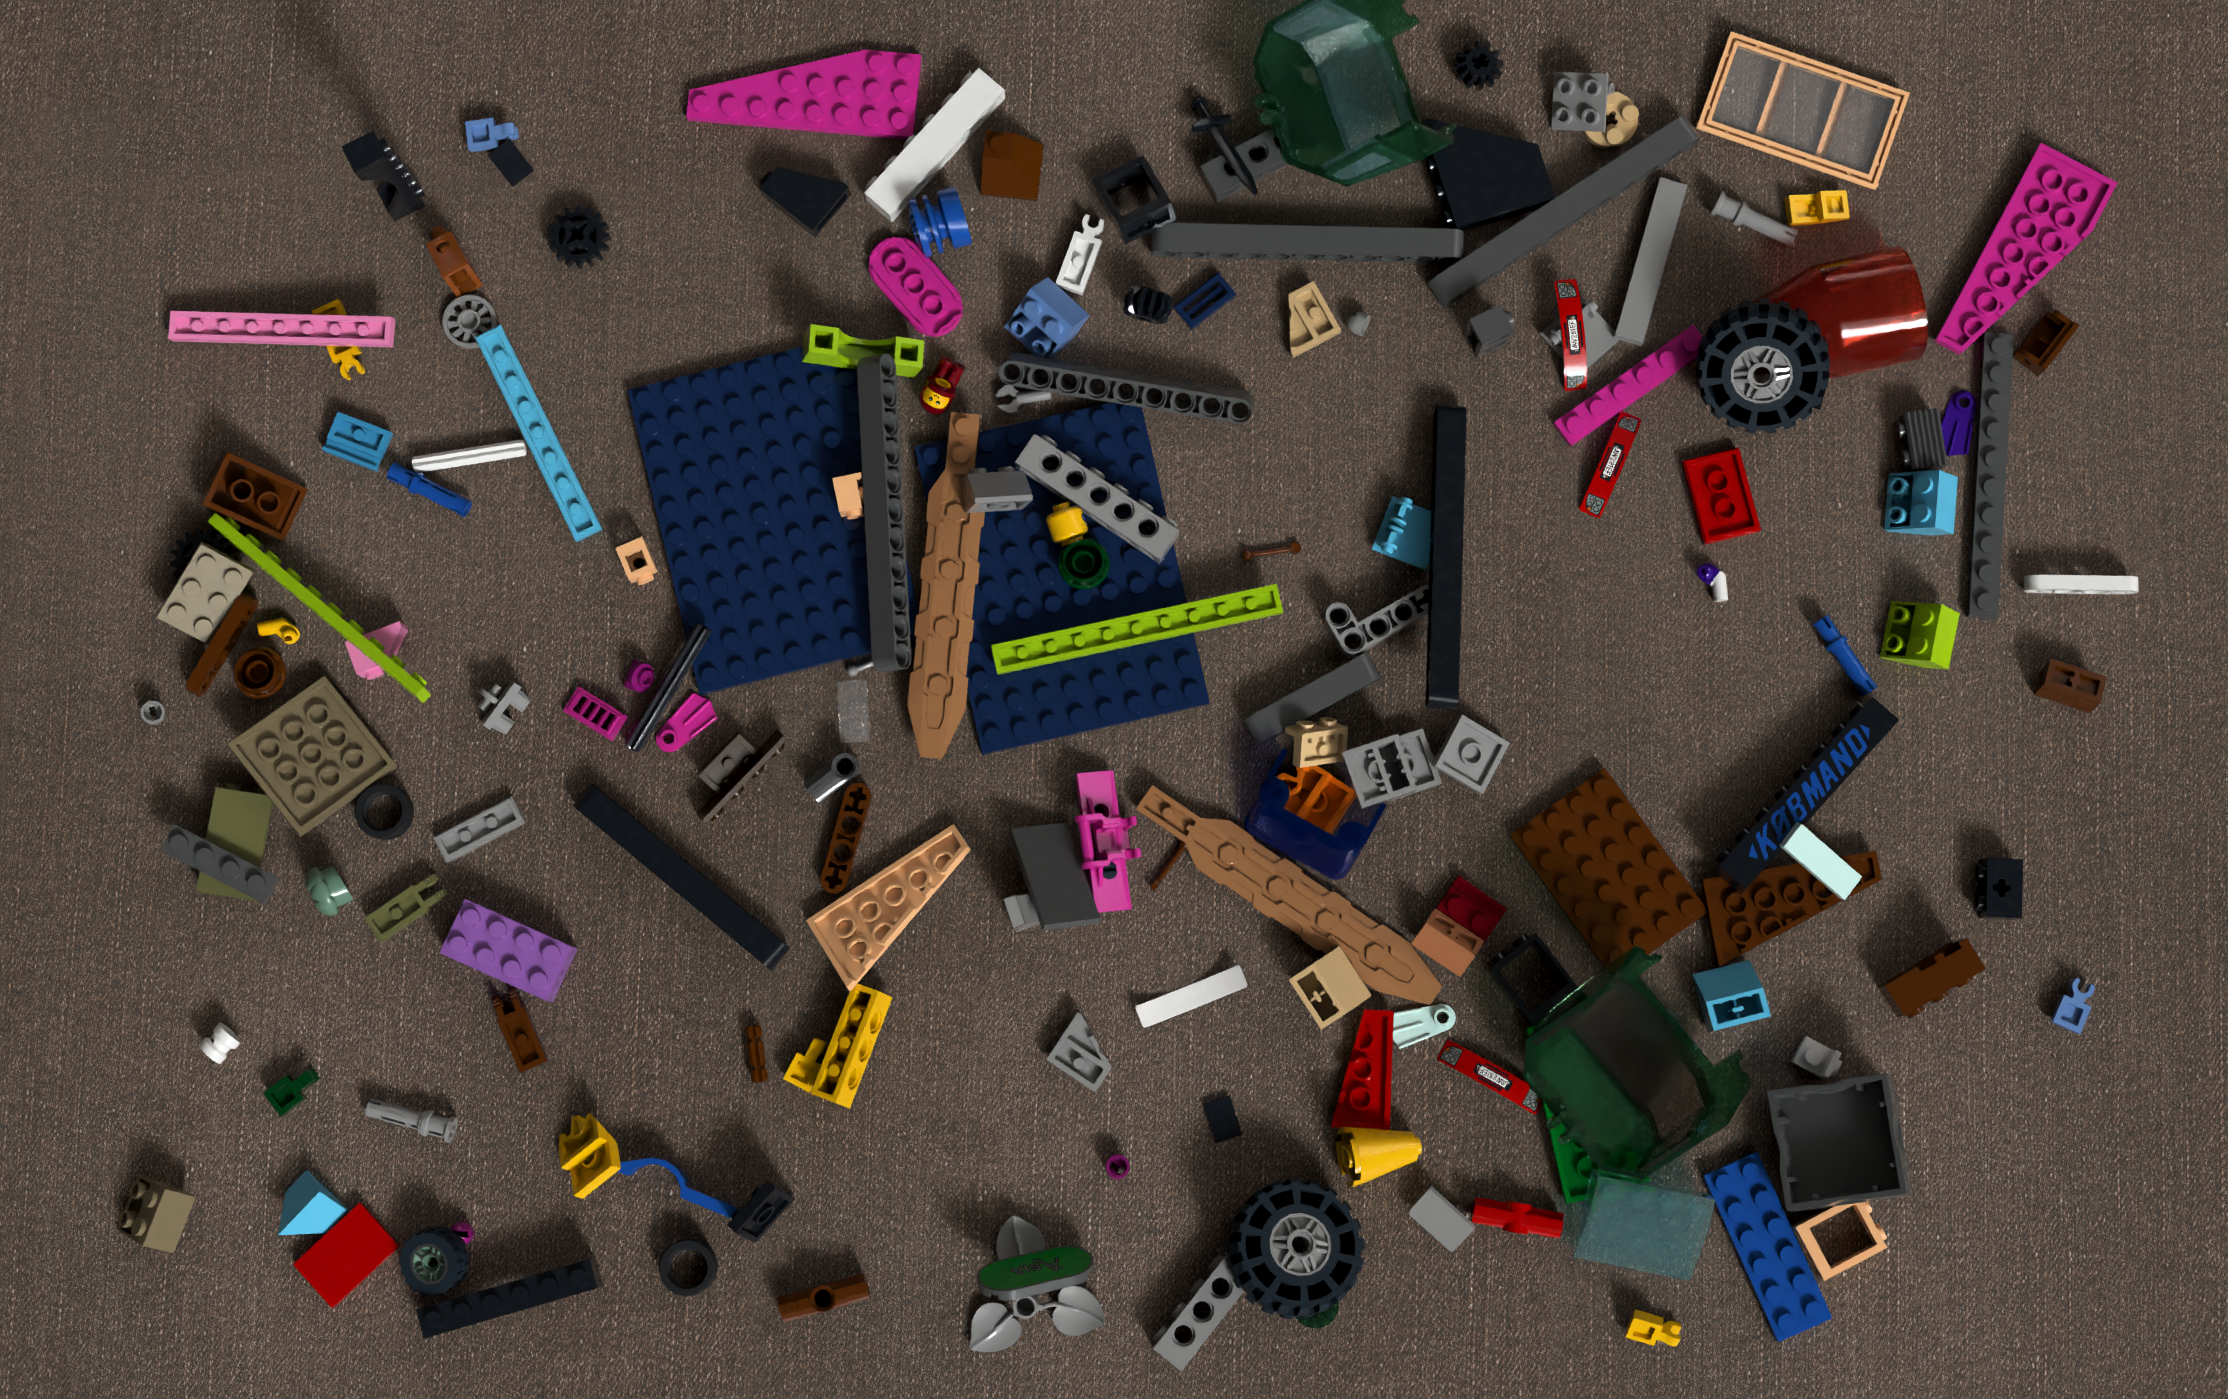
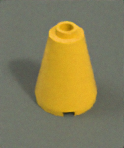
(1374, 1152)

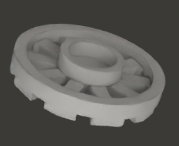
(468, 320)

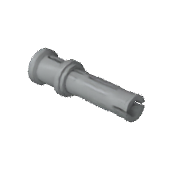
(1740, 214)
(425, 1122)

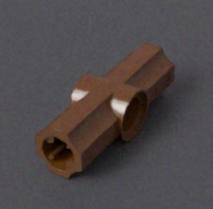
(804, 1302)

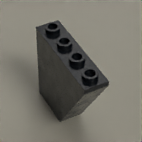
(1487, 177)

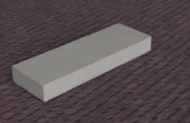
(479, 829)

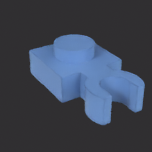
(2071, 1011)

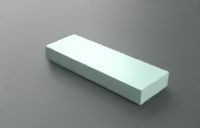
(1820, 861)

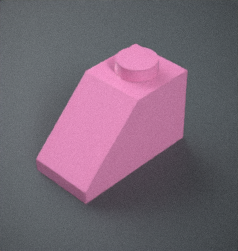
(390, 637)

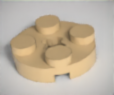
(1627, 121)

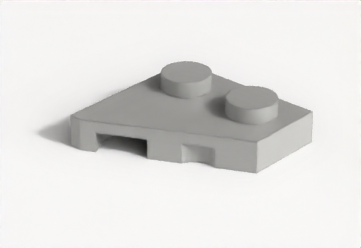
(1080, 1055)

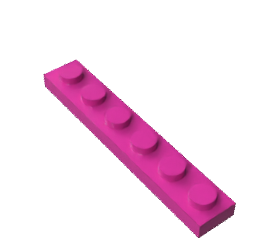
(1629, 387)

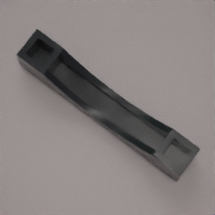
(376, 160)
(509, 1298)

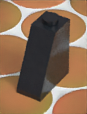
(804, 197)

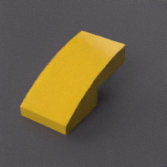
(1816, 208)

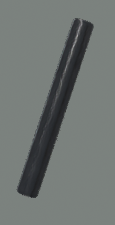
(668, 687)

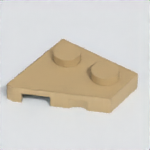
(1309, 319)

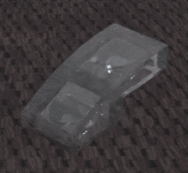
(853, 711)

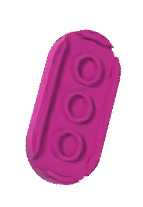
(915, 286)

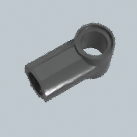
(830, 778)

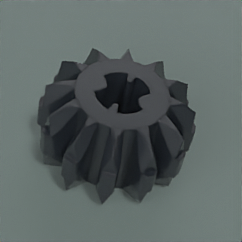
(1486, 73)
(1147, 305)

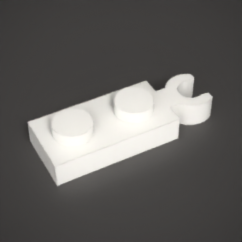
(1080, 258)

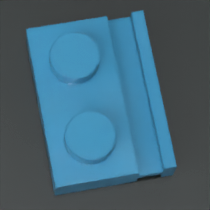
(357, 441)

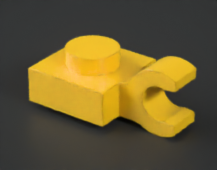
(805, 1068)
(1649, 1328)

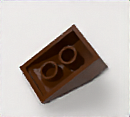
(253, 495)

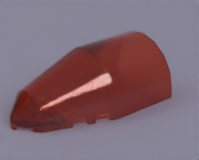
(1865, 309)

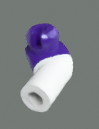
(1716, 579)

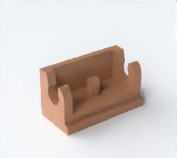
(1447, 942)

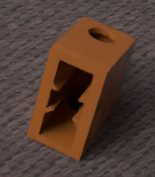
(452, 262)

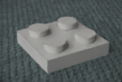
(1470, 754)

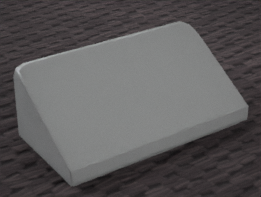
(1441, 1219)

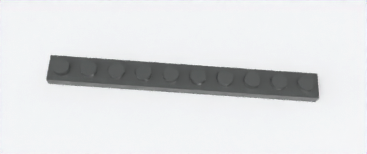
(1990, 476)

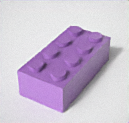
(508, 950)

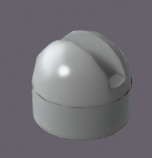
(1358, 322)
(146, 716)

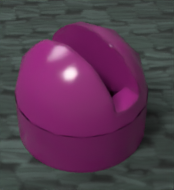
(1120, 1162)
(464, 1226)

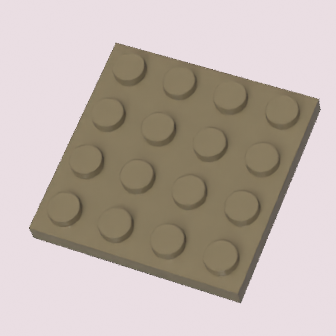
(312, 756)

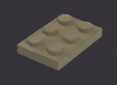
(205, 593)

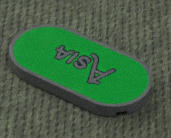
(1035, 1272)

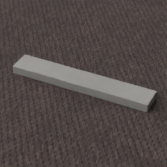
(1650, 261)

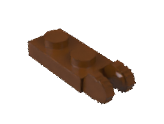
(519, 1033)

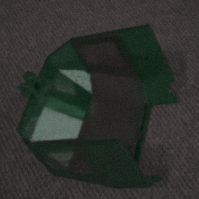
(1628, 1073)

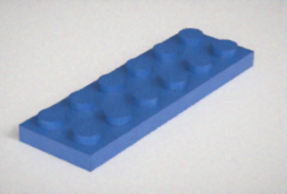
(1767, 1247)

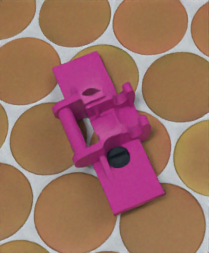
(1111, 840)

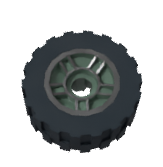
(418, 1263)

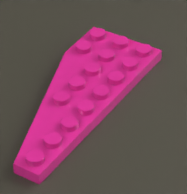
(841, 94)
(2041, 224)

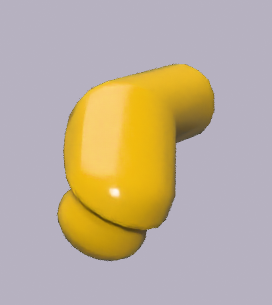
(281, 627)

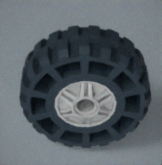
(1762, 366)
(1270, 1267)

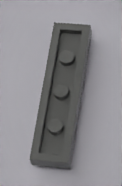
(220, 864)

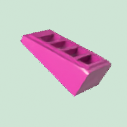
(615, 724)

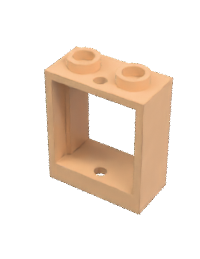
(1813, 1252)

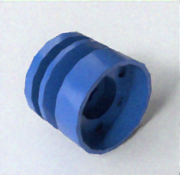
(939, 221)

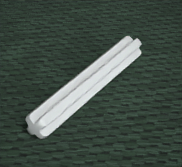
(469, 456)

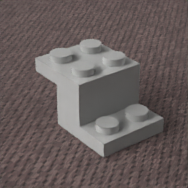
(1391, 768)

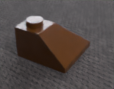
(1011, 166)

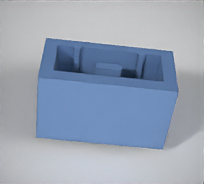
(1046, 319)

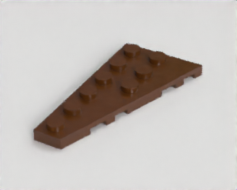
(1773, 904)

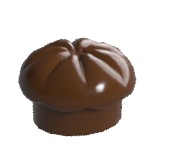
(260, 673)

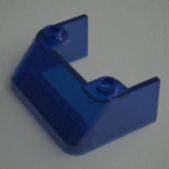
(1301, 839)

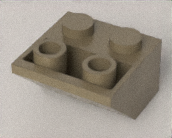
(155, 1213)

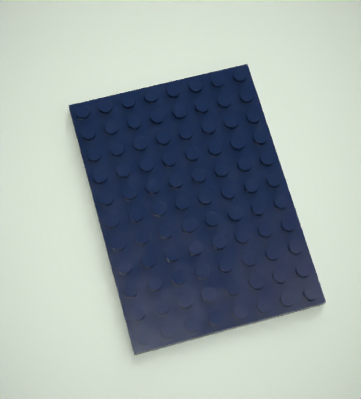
(753, 514)
(1026, 597)

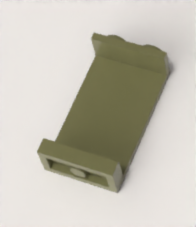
(239, 825)

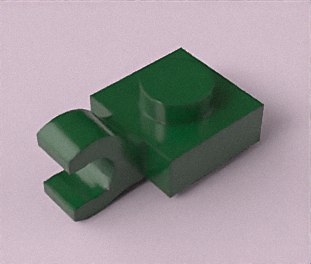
(288, 1093)

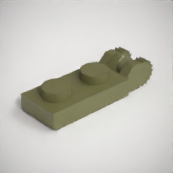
(404, 909)

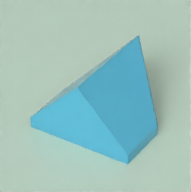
(309, 1208)

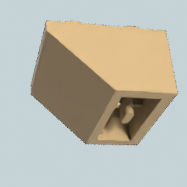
(1330, 987)

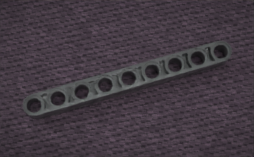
(1112, 392)

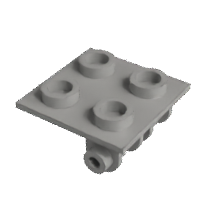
(1580, 101)
(1598, 333)

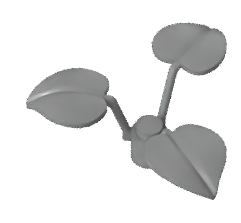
(997, 1329)

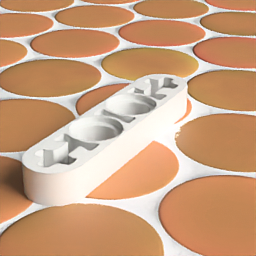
(2081, 584)

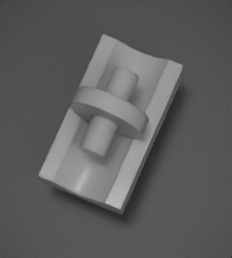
(495, 717)

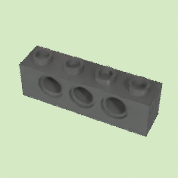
(1224, 184)

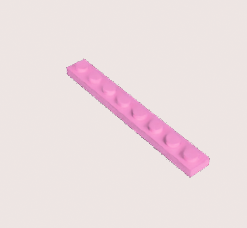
(281, 329)

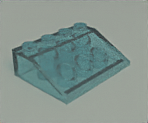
(1643, 1225)

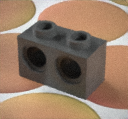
(1489, 330)

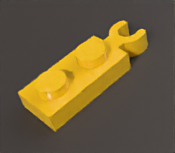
(340, 354)

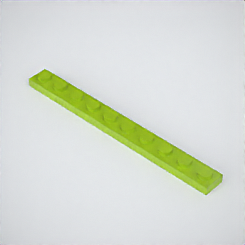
(329, 613)
(1137, 629)

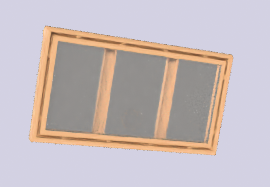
(1802, 110)

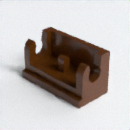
(2045, 342)
(2071, 686)

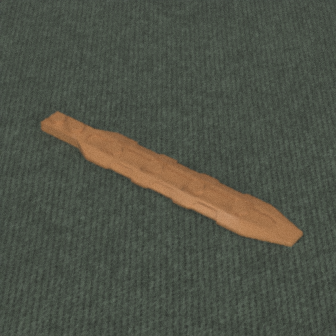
(947, 598)
(1294, 899)

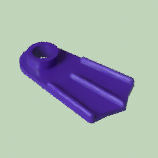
(1958, 424)

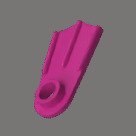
(687, 722)

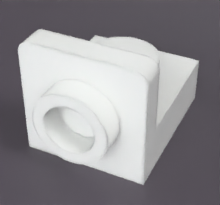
(1817, 1058)

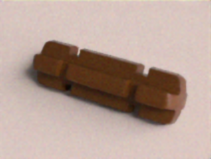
(756, 1053)

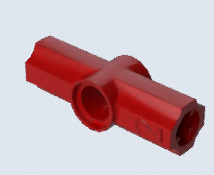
(1517, 1217)

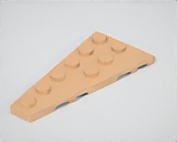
(873, 914)

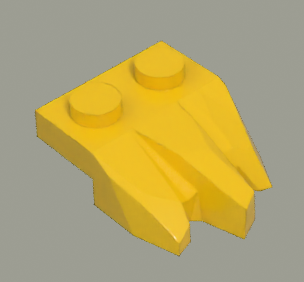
(588, 1154)

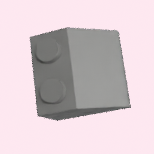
(995, 490)

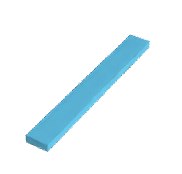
(538, 433)

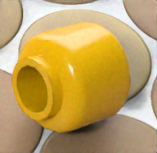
(1066, 524)

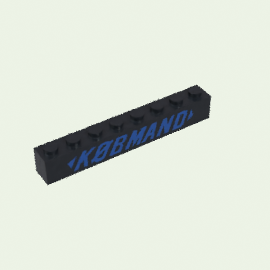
(1806, 795)

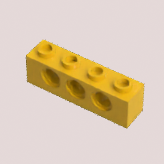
(851, 1045)

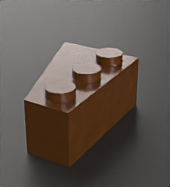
(1932, 978)

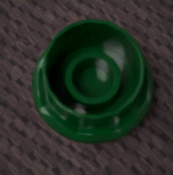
(1083, 563)

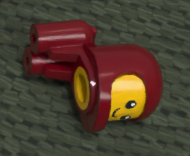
(940, 388)

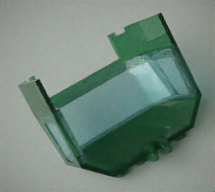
(1341, 90)

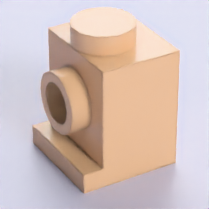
(849, 495)
(632, 552)

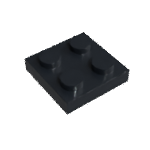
(760, 1211)

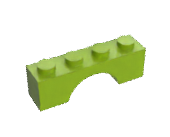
(834, 348)

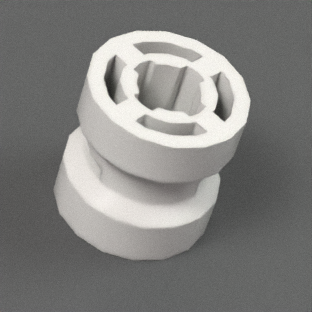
(219, 1043)

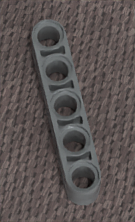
(1313, 698)

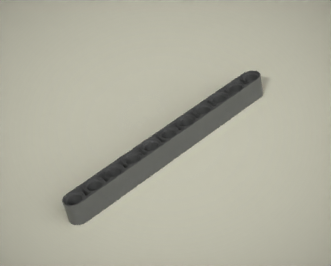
(1564, 211)
(1308, 243)
(884, 513)

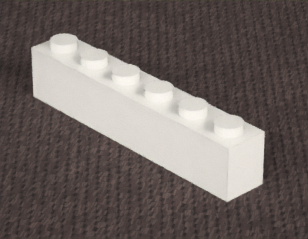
(934, 144)

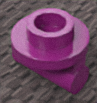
(639, 676)

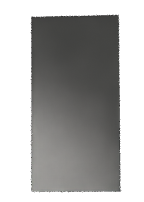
(1054, 876)

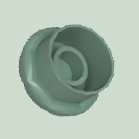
(327, 890)

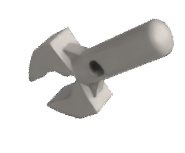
(1019, 398)

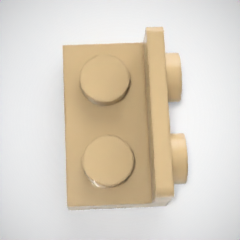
(1318, 742)

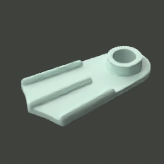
(1420, 1023)

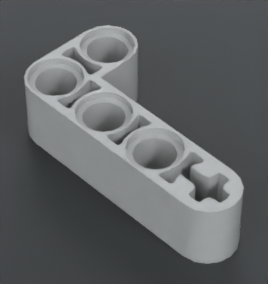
(1385, 616)

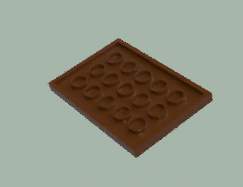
(1608, 871)

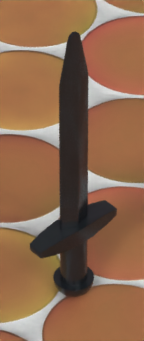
(1213, 125)

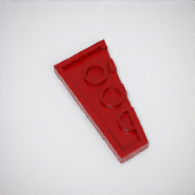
(1367, 1082)

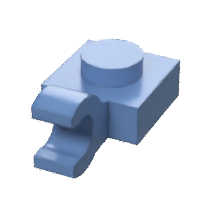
(484, 134)

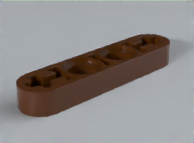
(221, 644)
(850, 839)

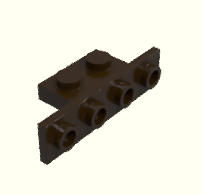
(732, 768)

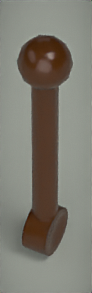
(1294, 548)
(1182, 847)

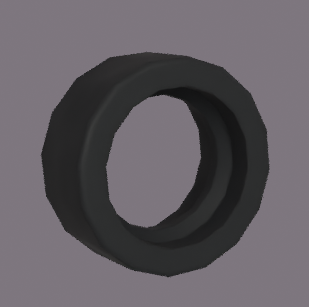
(400, 827)
(666, 1262)

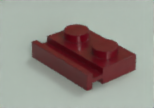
(1471, 908)

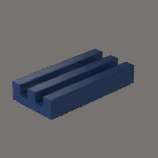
(1185, 316)

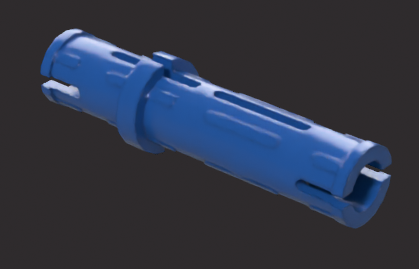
(418, 484)
(1845, 656)

